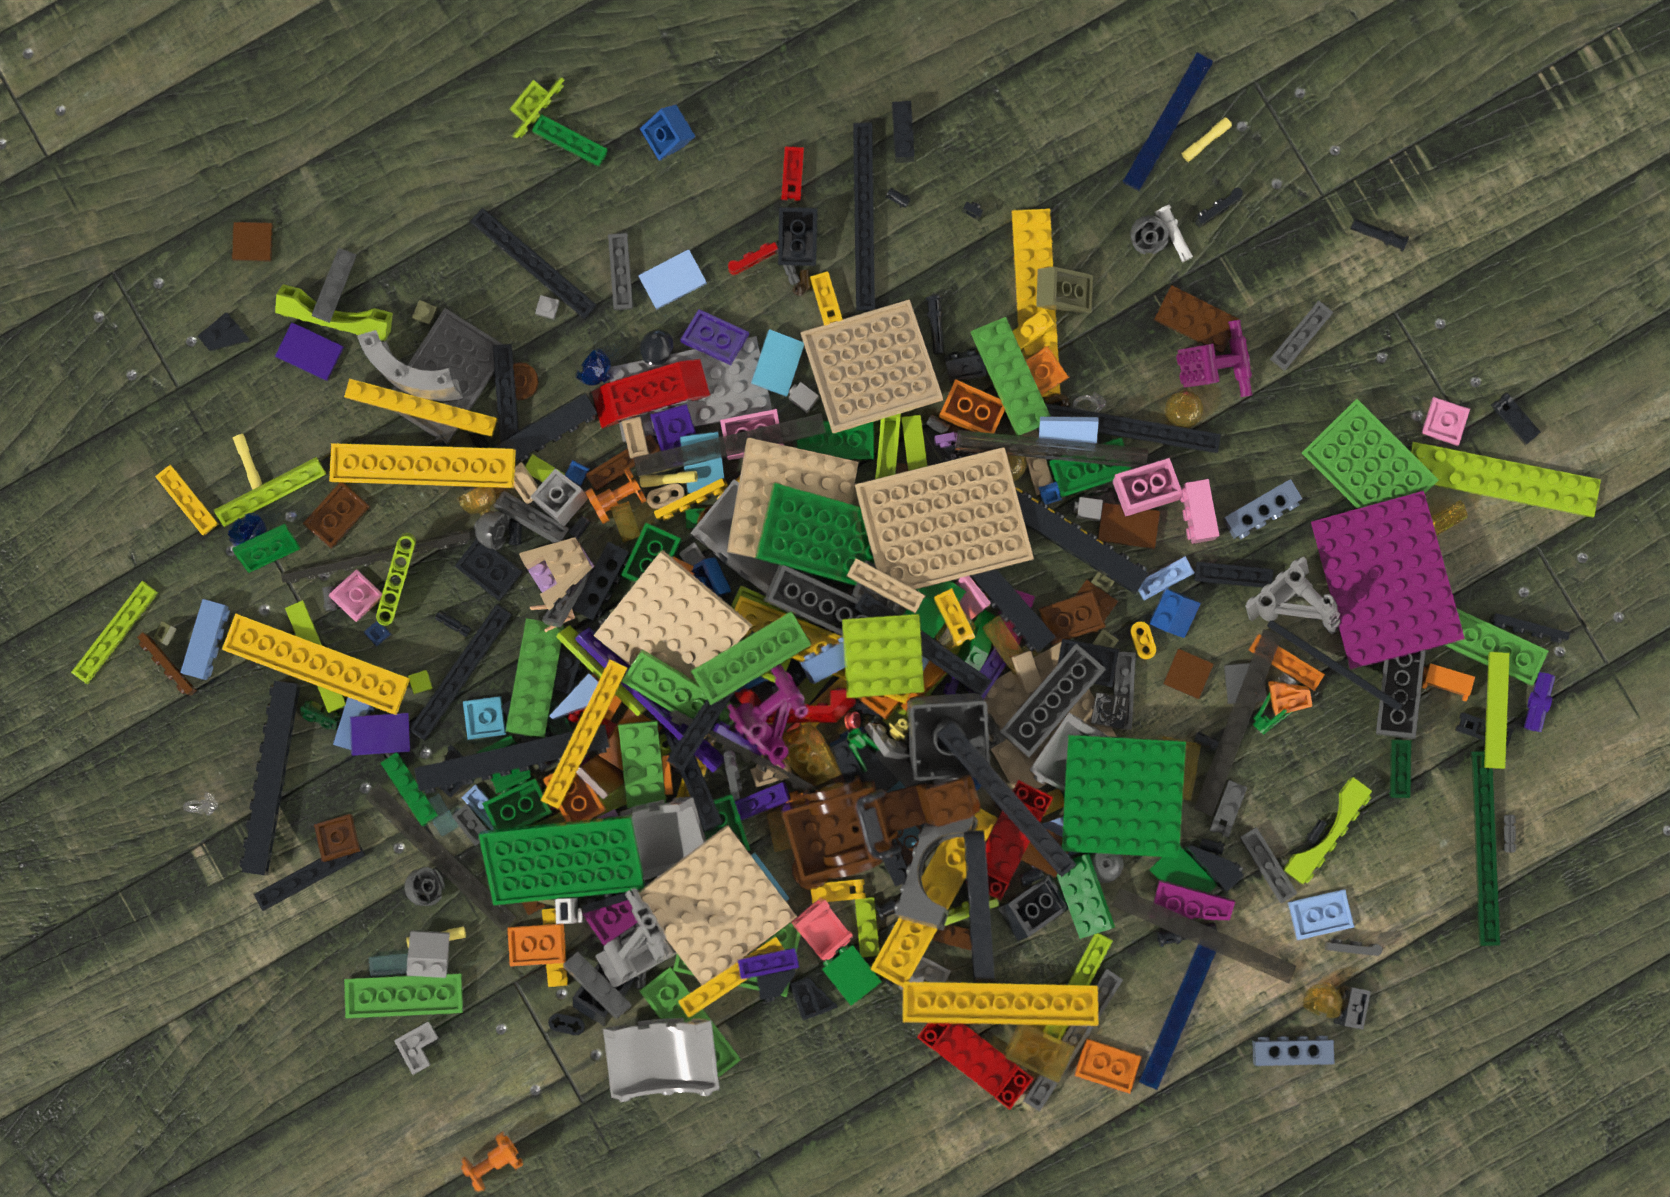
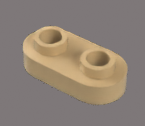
(665, 495)

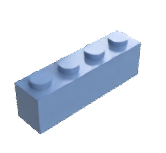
(205, 639)
(825, 662)
(352, 708)

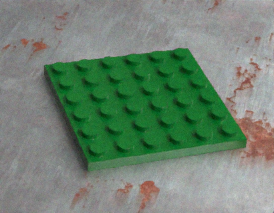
(1123, 795)

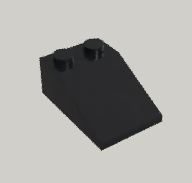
(797, 236)
(1220, 870)
(1033, 908)
(591, 1007)

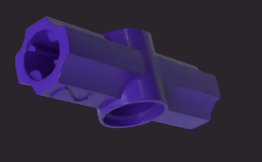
(1539, 702)

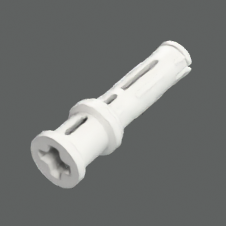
(1167, 217)

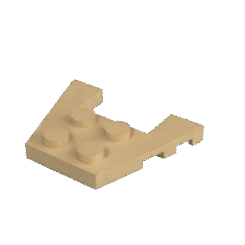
(565, 562)

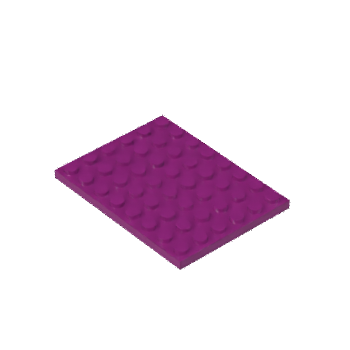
(1387, 580)

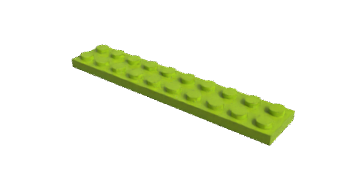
(1509, 480)

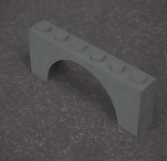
(914, 902)

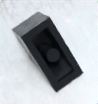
(774, 984)

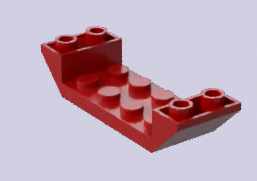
(650, 391)
(816, 714)
(1007, 842)
(977, 1060)

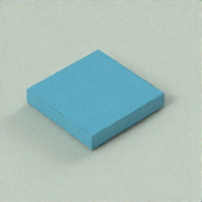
(484, 718)

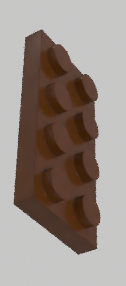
(1195, 319)

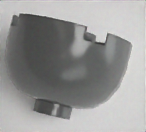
(1149, 234)
(491, 529)
(1107, 866)
(424, 886)

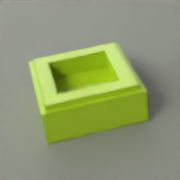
(420, 682)

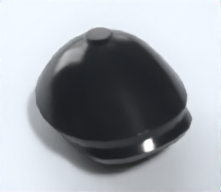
(656, 347)

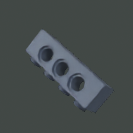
(1286, 491)
(1324, 1052)

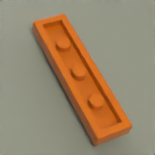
(1293, 667)

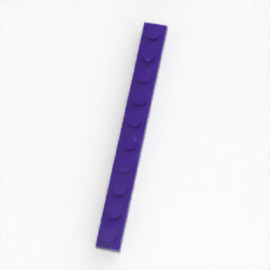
(705, 753)

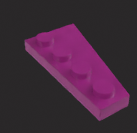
(1193, 902)

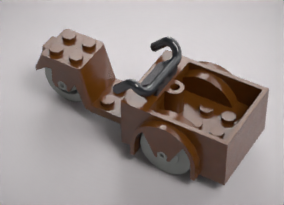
(852, 823)

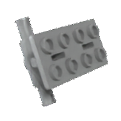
(1293, 583)
(638, 952)

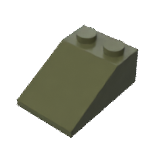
(1064, 290)

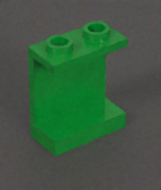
(506, 783)
(851, 974)

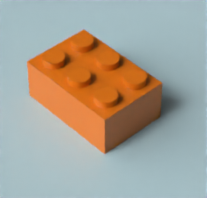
(972, 409)
(580, 801)

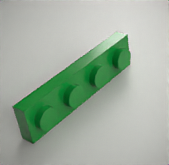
(569, 140)
(409, 789)

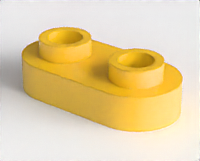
(1144, 640)

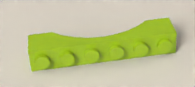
(297, 304)
(888, 446)
(1351, 798)

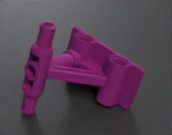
(1201, 366)
(752, 719)

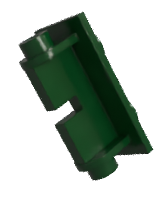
(312, 712)

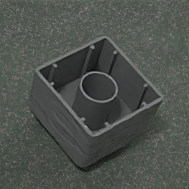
(927, 716)

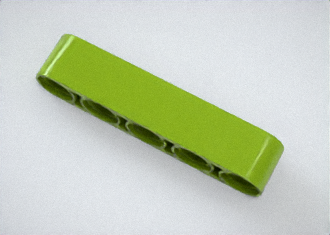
(390, 586)

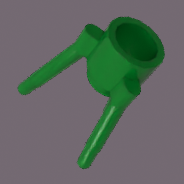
(1263, 723)
(859, 739)

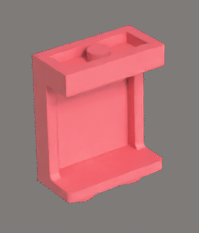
(822, 929)

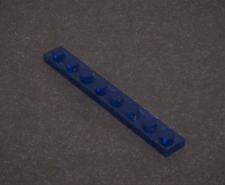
(1168, 121)
(1177, 1017)

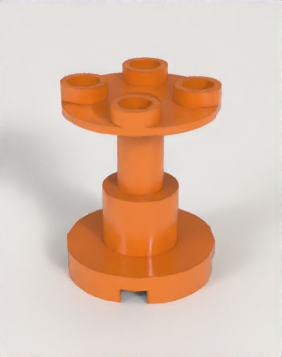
(608, 499)
(497, 1158)

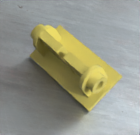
(899, 730)

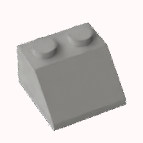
(559, 497)
(428, 954)

